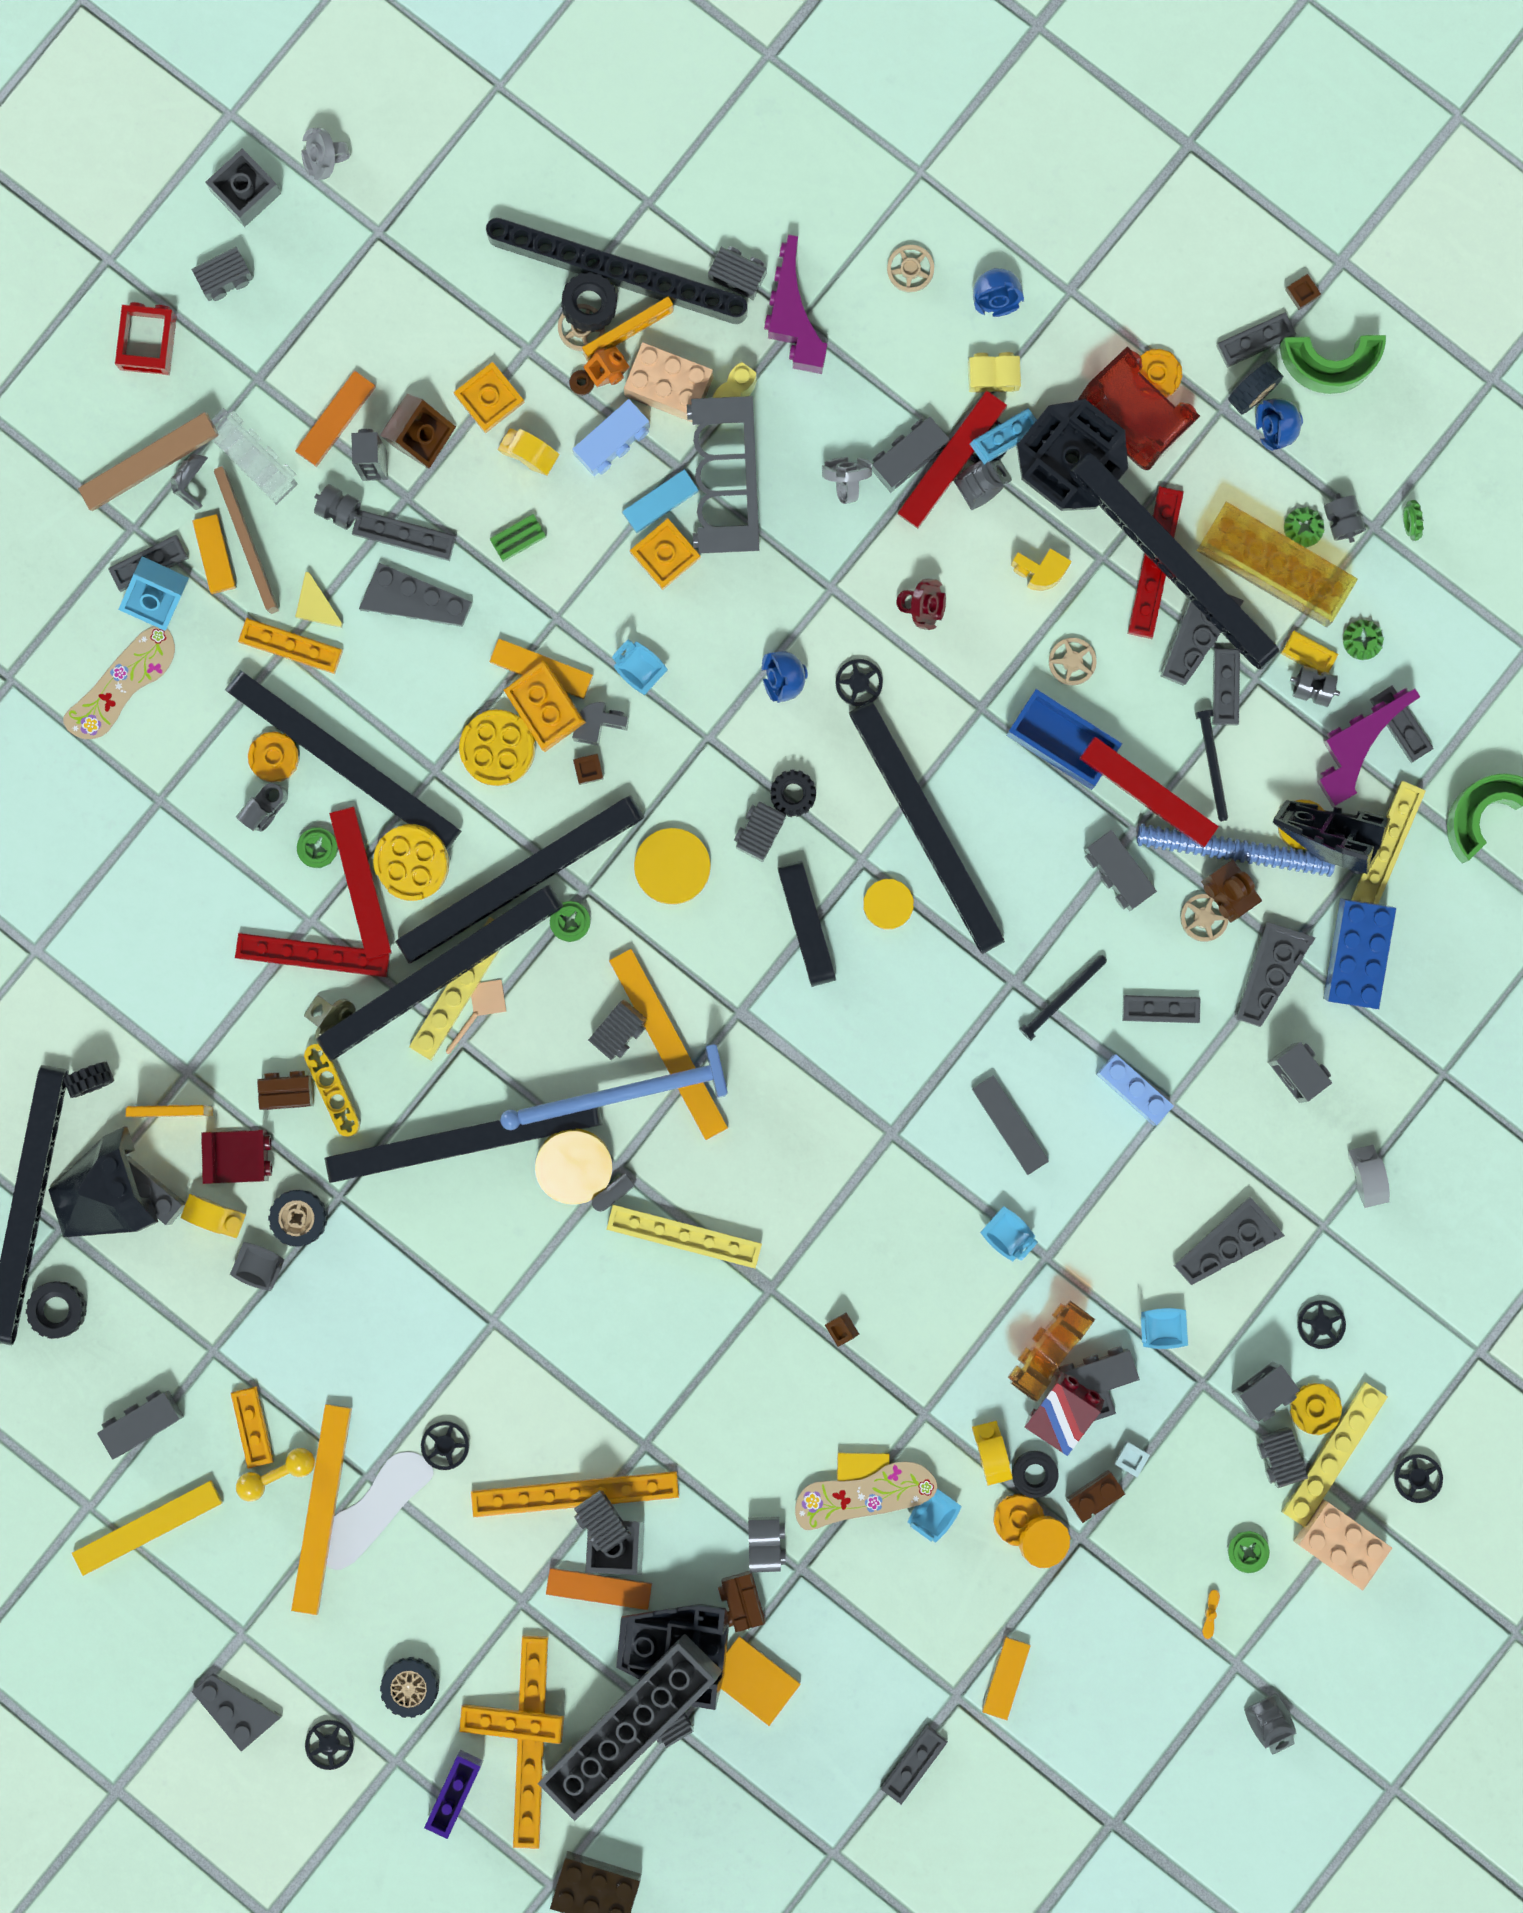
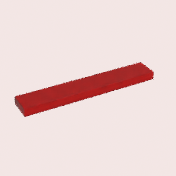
(951, 460)
(1151, 578)
(1149, 792)
(360, 883)
(309, 955)

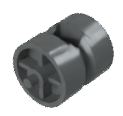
(338, 507)
(1344, 517)
(1315, 686)

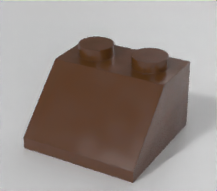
(418, 430)

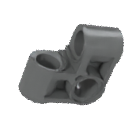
(260, 811)

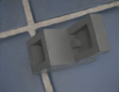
(595, 718)

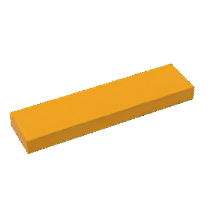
(629, 328)
(290, 646)
(522, 660)
(511, 1723)

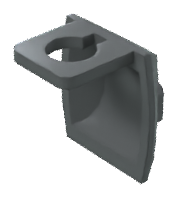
(184, 475)
(982, 482)
(257, 1266)
(1271, 1723)

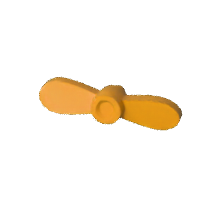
(1210, 1613)

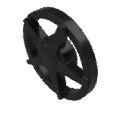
(858, 682)
(1321, 1324)
(445, 1445)
(1418, 1478)
(329, 1745)

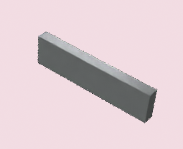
(404, 535)
(1010, 1125)

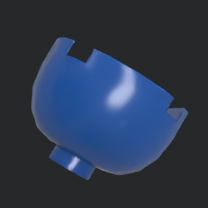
(997, 292)
(1279, 422)
(784, 674)

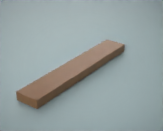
(148, 461)
(246, 540)

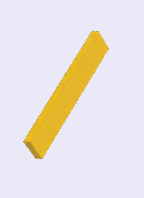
(147, 1528)

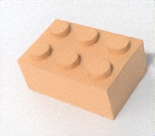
(666, 381)
(1343, 1544)

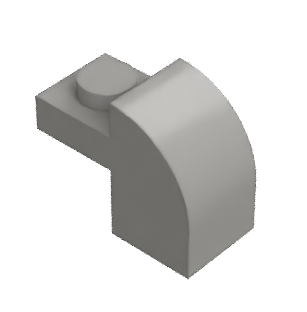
(1370, 1176)

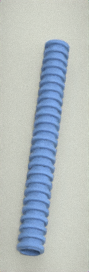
(1235, 850)

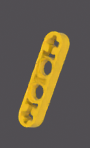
(328, 1092)

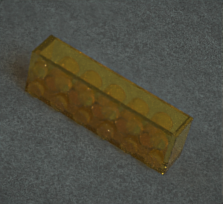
(1277, 564)

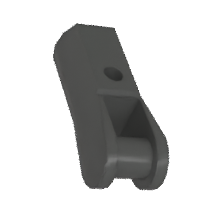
(612, 1193)

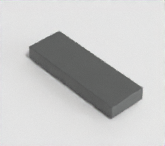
(1255, 340)
(166, 553)
(1226, 686)
(1405, 728)
(1161, 1009)
(914, 1764)

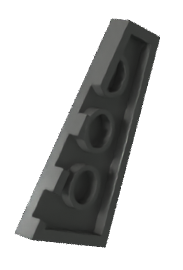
(409, 597)
(1190, 644)
(1272, 968)
(1234, 1238)

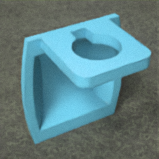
(638, 666)
(1009, 1235)
(1164, 1328)
(934, 1516)

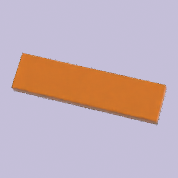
(335, 418)
(599, 1588)

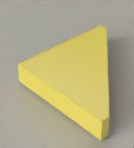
(314, 605)

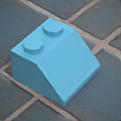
(153, 593)

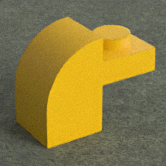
(529, 450)
(1044, 575)
(212, 1216)
(992, 1453)

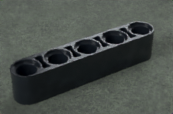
(806, 924)

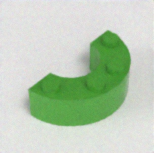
(1328, 375)
(1466, 811)

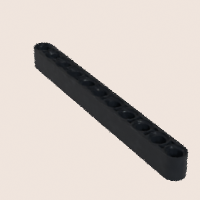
(608, 262)
(1174, 561)
(339, 757)
(926, 827)
(519, 879)
(439, 972)
(450, 1144)
(29, 1197)

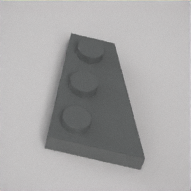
(234, 1711)

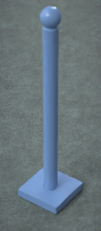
(512, 1119)

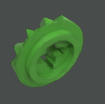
(1413, 520)
(1306, 538)
(1356, 648)
(311, 837)
(582, 919)
(1260, 1549)

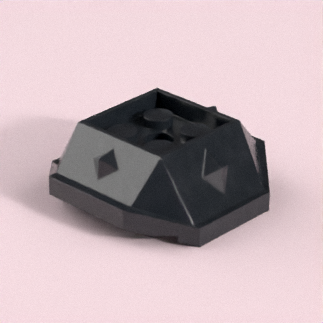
(1066, 430)

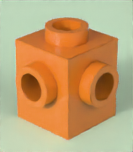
(606, 366)

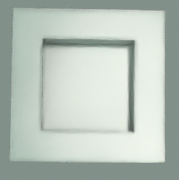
(1131, 1459)

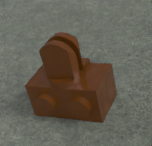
(1232, 891)

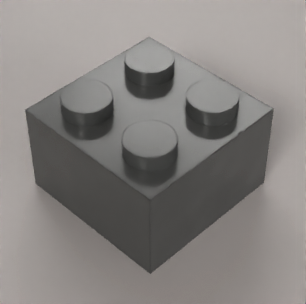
(243, 187)
(1301, 1072)
(1266, 1392)
(623, 1558)

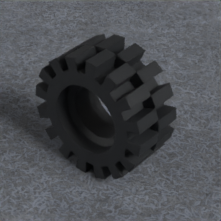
(782, 782)
(88, 1079)

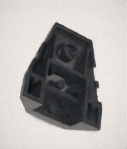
(1334, 836)
(101, 1193)
(651, 1634)

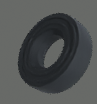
(1035, 1490)

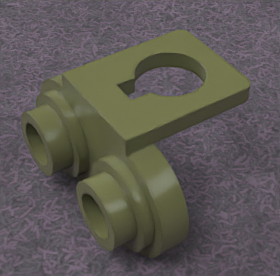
(332, 1014)

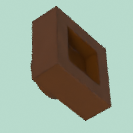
(1303, 292)
(588, 769)
(842, 1329)

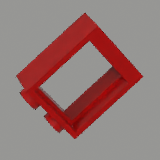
(146, 364)

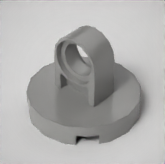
(322, 153)
(847, 476)

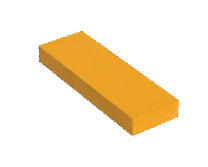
(214, 554)
(252, 1427)
(1006, 1678)

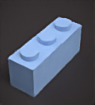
(612, 438)
(1134, 1090)

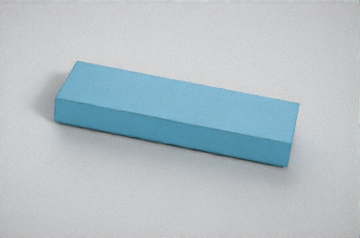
(1003, 436)
(660, 501)

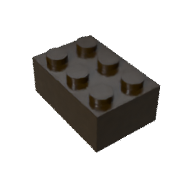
(594, 1887)

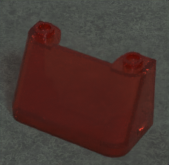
(1139, 408)

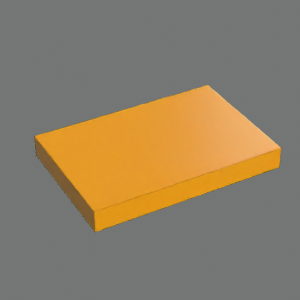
(544, 706)
(169, 1111)
(756, 1681)

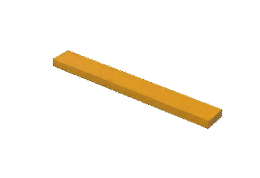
(667, 1042)
(573, 1493)
(321, 1509)
(530, 1753)

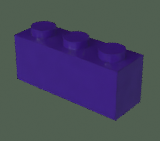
(453, 1794)

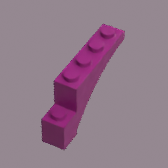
(789, 319)
(1352, 745)

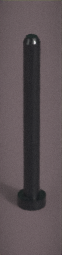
(1212, 759)
(1029, 1030)

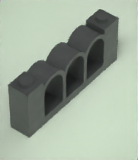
(726, 538)

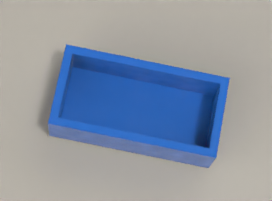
(1058, 737)
(1359, 953)

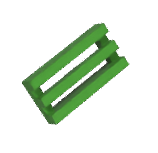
(511, 530)

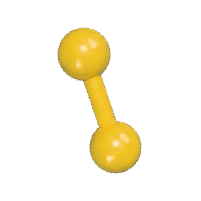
(252, 1485)

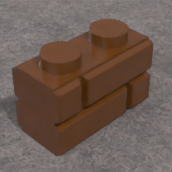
(285, 1092)
(1095, 1496)
(742, 1601)

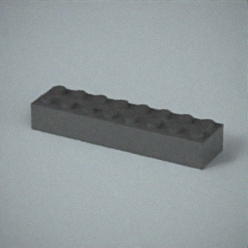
(630, 1727)

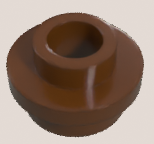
(581, 390)

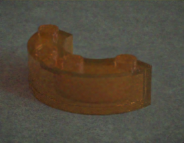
(1049, 1350)

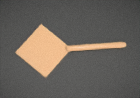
(486, 1000)

